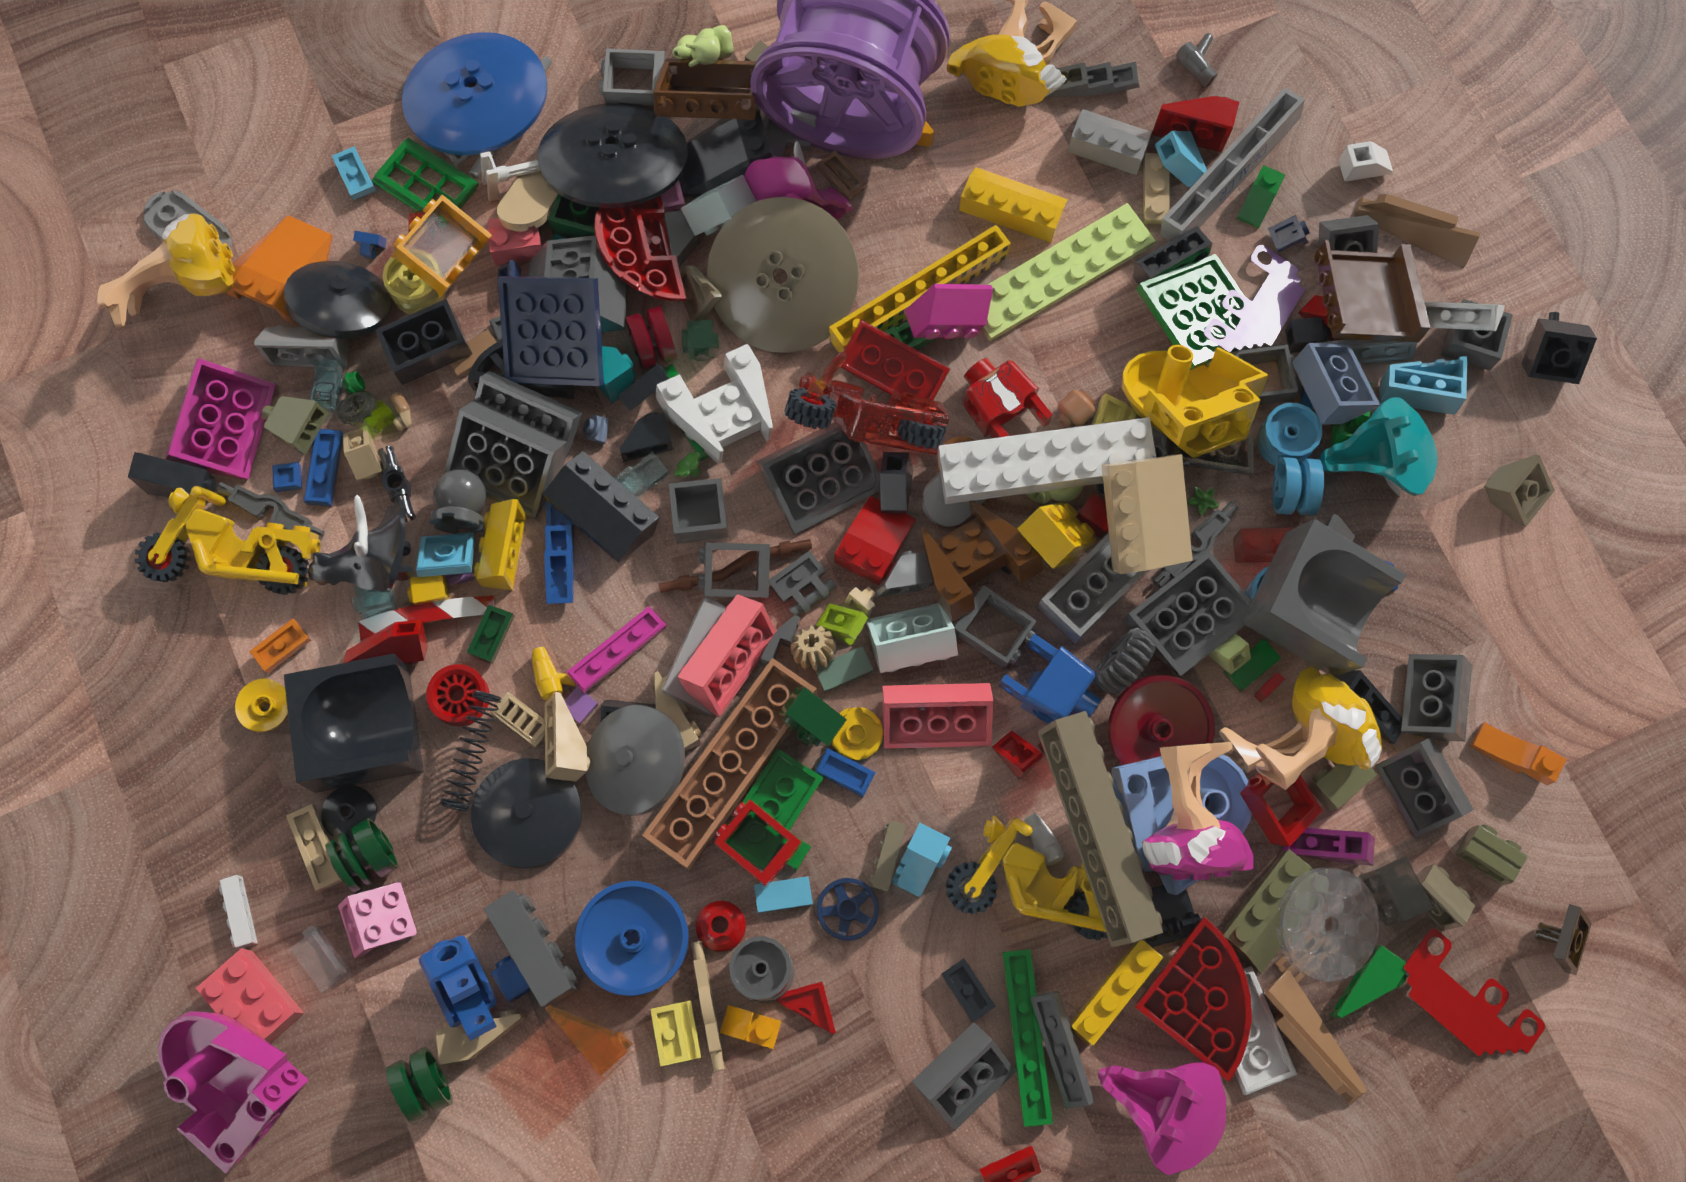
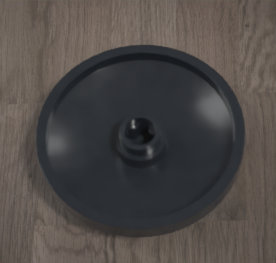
(337, 299)
(524, 815)

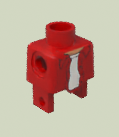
(1001, 395)

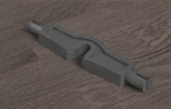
(260, 504)
(1205, 536)

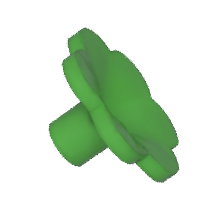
(689, 465)

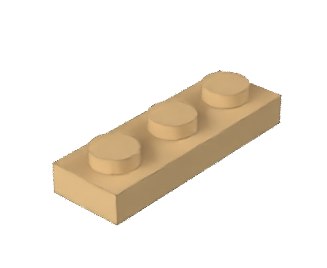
(1155, 189)
(311, 842)

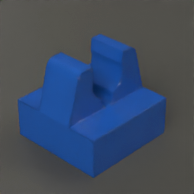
(369, 243)

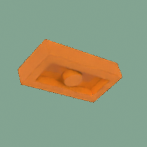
(280, 645)

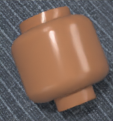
(1076, 408)

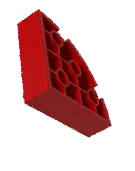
(1203, 999)

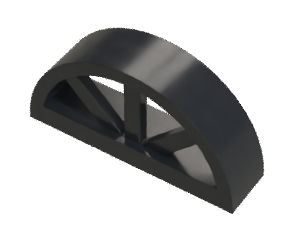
(494, 355)

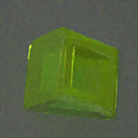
(380, 417)

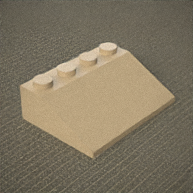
(1147, 513)

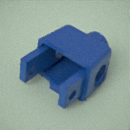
(1057, 689)
(460, 985)

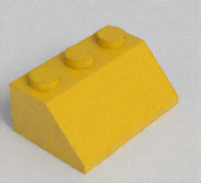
(501, 545)

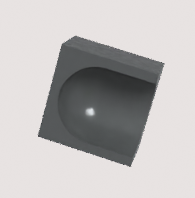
(1320, 596)

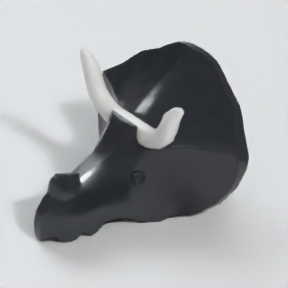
(370, 557)

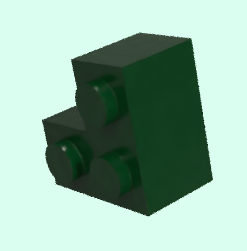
(811, 718)

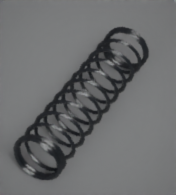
(484, 697)

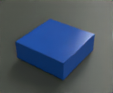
(287, 477)

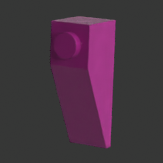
(1335, 846)

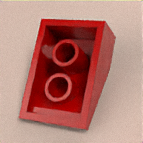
(1207, 118)
(873, 541)

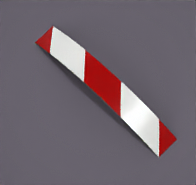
(426, 612)

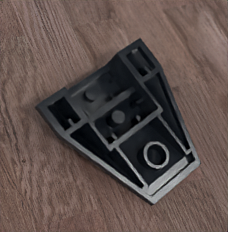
(723, 153)

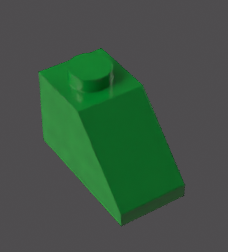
(1261, 196)

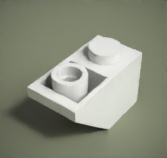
(1364, 161)

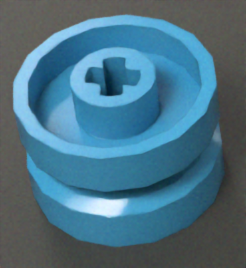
(1289, 432)
(1297, 486)

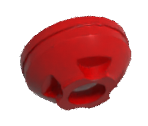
(720, 941)

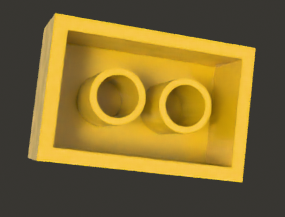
(1058, 534)

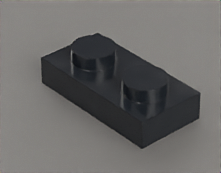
(968, 990)

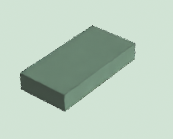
(843, 669)

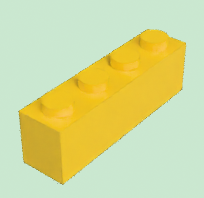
(1115, 992)

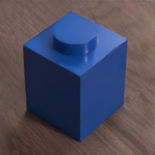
(510, 979)

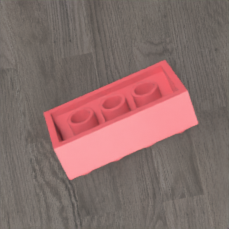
(728, 654)
(937, 715)

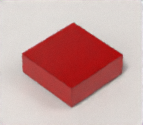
(1268, 687)

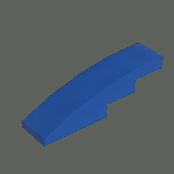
(559, 557)

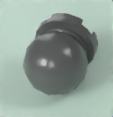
(459, 500)

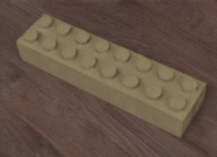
(1100, 830)

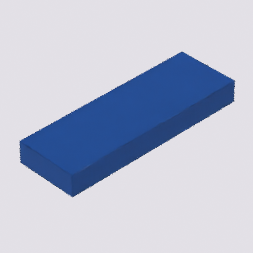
(323, 468)

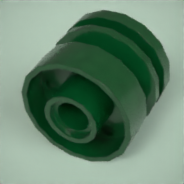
(355, 859)

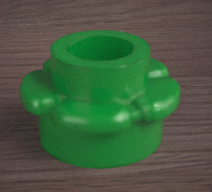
(353, 382)

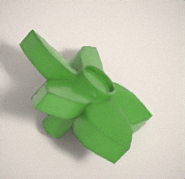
(1204, 500)

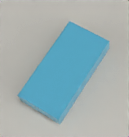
(783, 895)

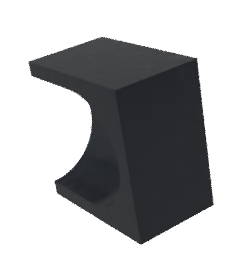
(353, 723)

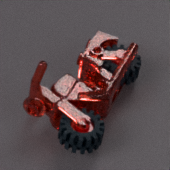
(914, 420)

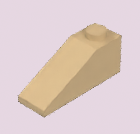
(564, 745)

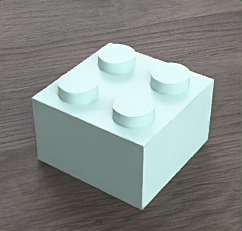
(718, 206)

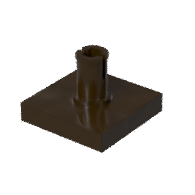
(1569, 939)

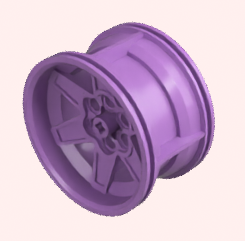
(853, 70)

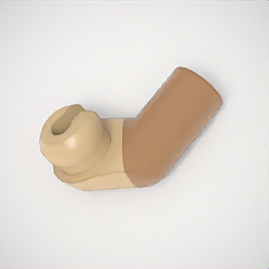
(403, 409)

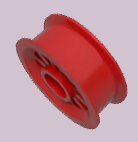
(436, 685)

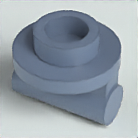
(596, 429)

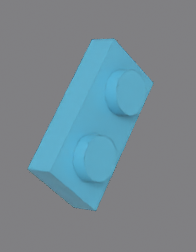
(353, 173)

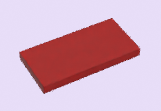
(892, 364)

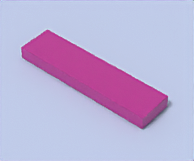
(616, 650)

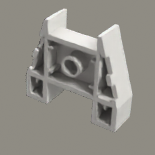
(724, 412)

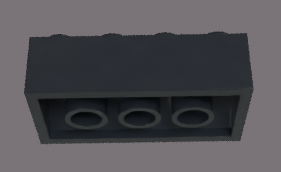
(601, 507)

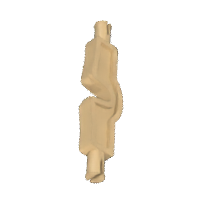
(707, 1008)

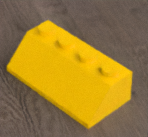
(1012, 204)

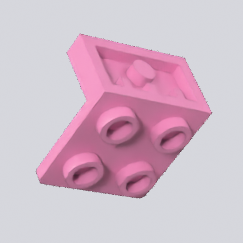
(376, 918)

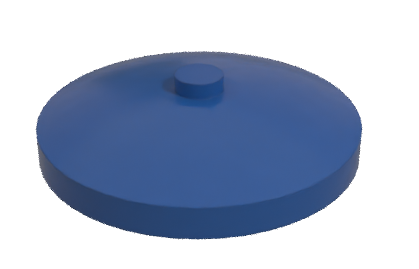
(631, 938)

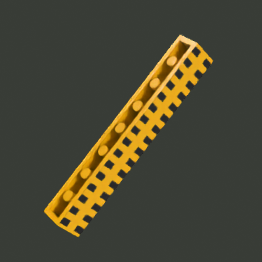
(954, 268)

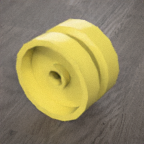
(407, 289)

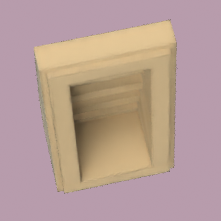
(506, 701)

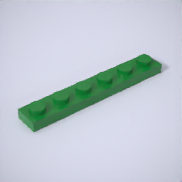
(1026, 1039)

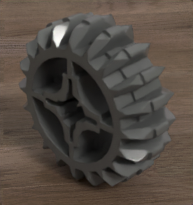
(1124, 661)

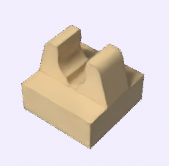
(860, 600)

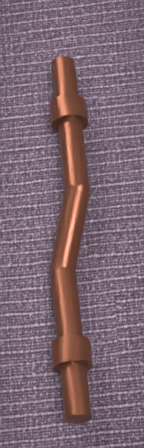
(784, 549)

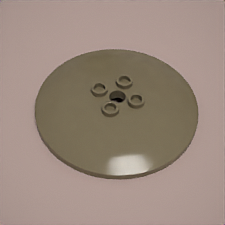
(818, 268)

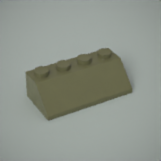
(1255, 922)

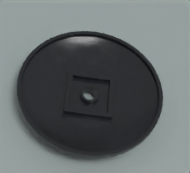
(589, 170)

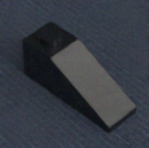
(1385, 715)

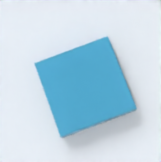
(445, 554)

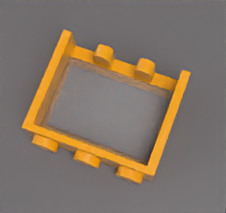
(440, 244)

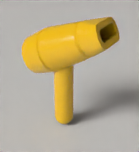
(546, 676)

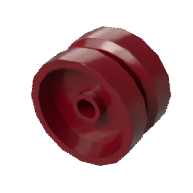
(651, 338)

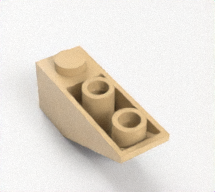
(675, 711)
(456, 1047)

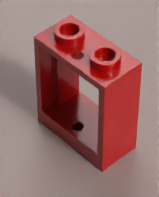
(1293, 822)
(777, 862)

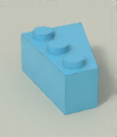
(1427, 386)
(924, 853)

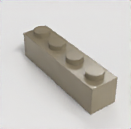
(888, 857)

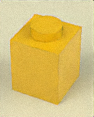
(428, 589)

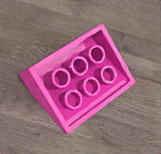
(220, 420)

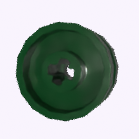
(419, 1085)

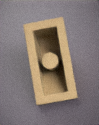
(361, 453)

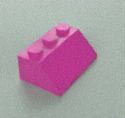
(950, 311)

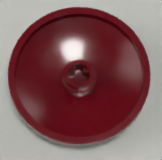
(1157, 715)

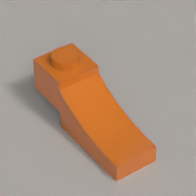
(1518, 754)

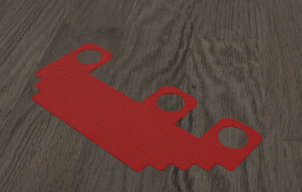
(1462, 1014)

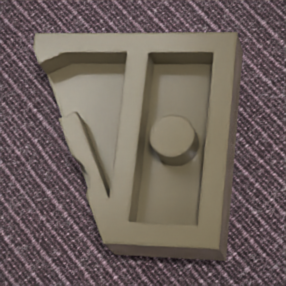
(699, 293)

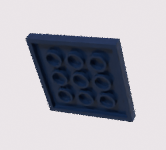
(551, 330)

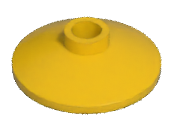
(253, 697)

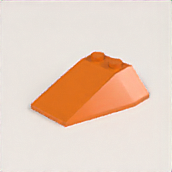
(272, 259)

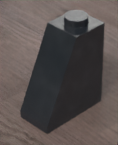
(163, 476)

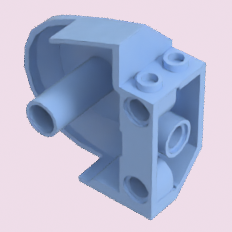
(1148, 805)

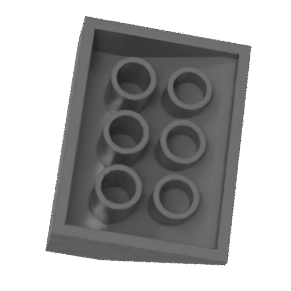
(819, 476)
(1192, 614)

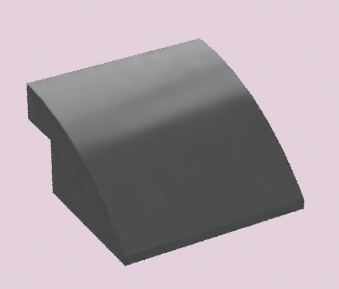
(512, 441)

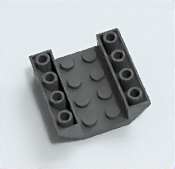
(582, 259)

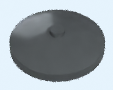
(635, 760)

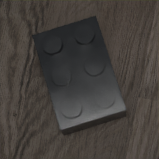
(423, 342)

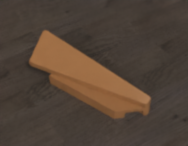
(1421, 226)
(1312, 1038)

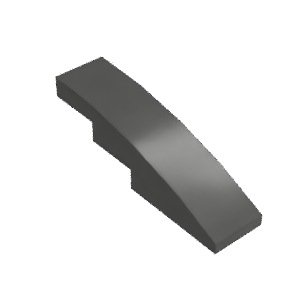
(1097, 79)

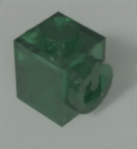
(700, 340)

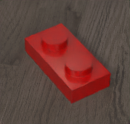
(1012, 1168)

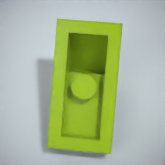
(842, 622)

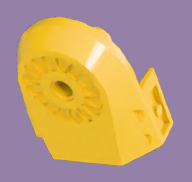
(1196, 406)

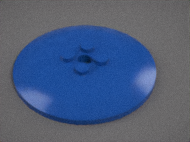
(479, 118)

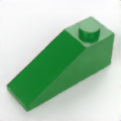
(1377, 977)

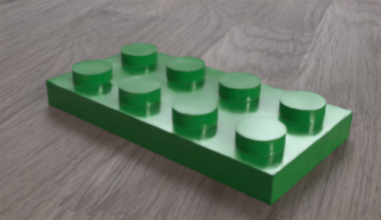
(783, 794)

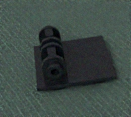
(1176, 916)

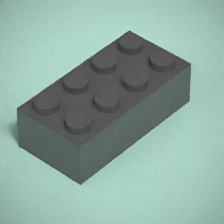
(531, 949)

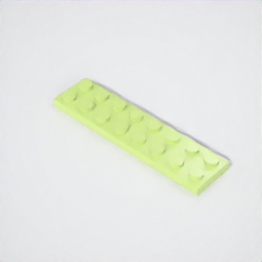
(1065, 269)

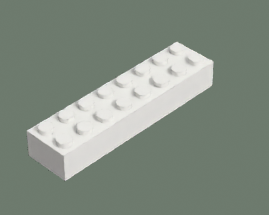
(1040, 460)

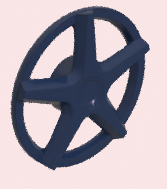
(847, 909)

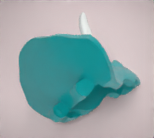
(1391, 445)

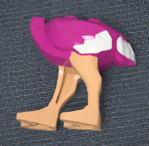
(1194, 838)

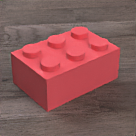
(250, 995)

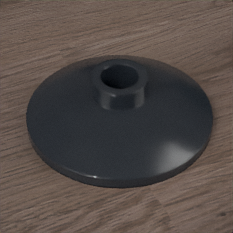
(361, 806)

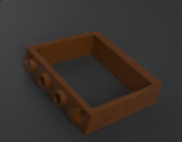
(705, 104)

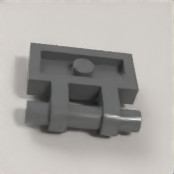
(796, 578)

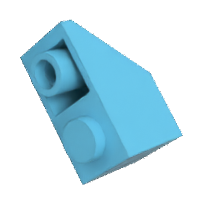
(1181, 156)

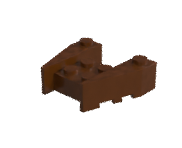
(974, 553)

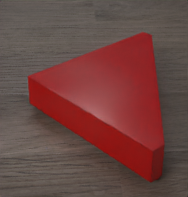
(811, 1004)

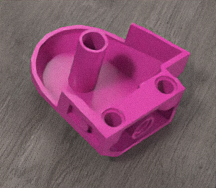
(228, 1080)

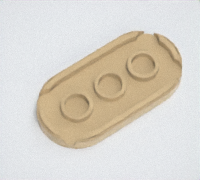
(526, 203)

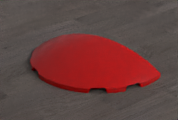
(638, 249)

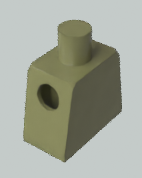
(294, 421)

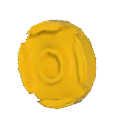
(859, 735)

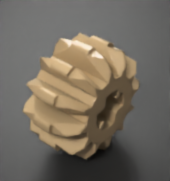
(813, 647)

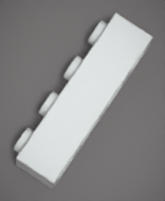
(238, 912)

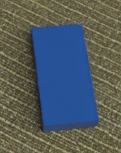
(845, 772)

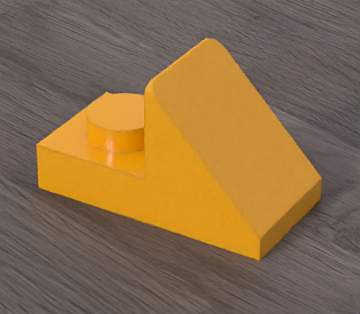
(750, 1027)

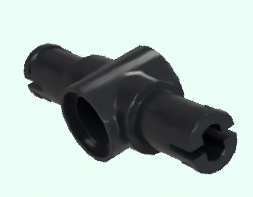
(392, 473)

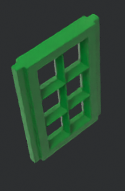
(428, 159)

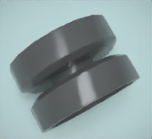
(778, 973)

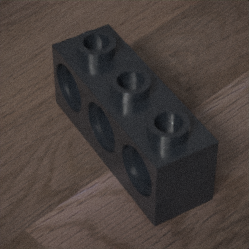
(1173, 255)

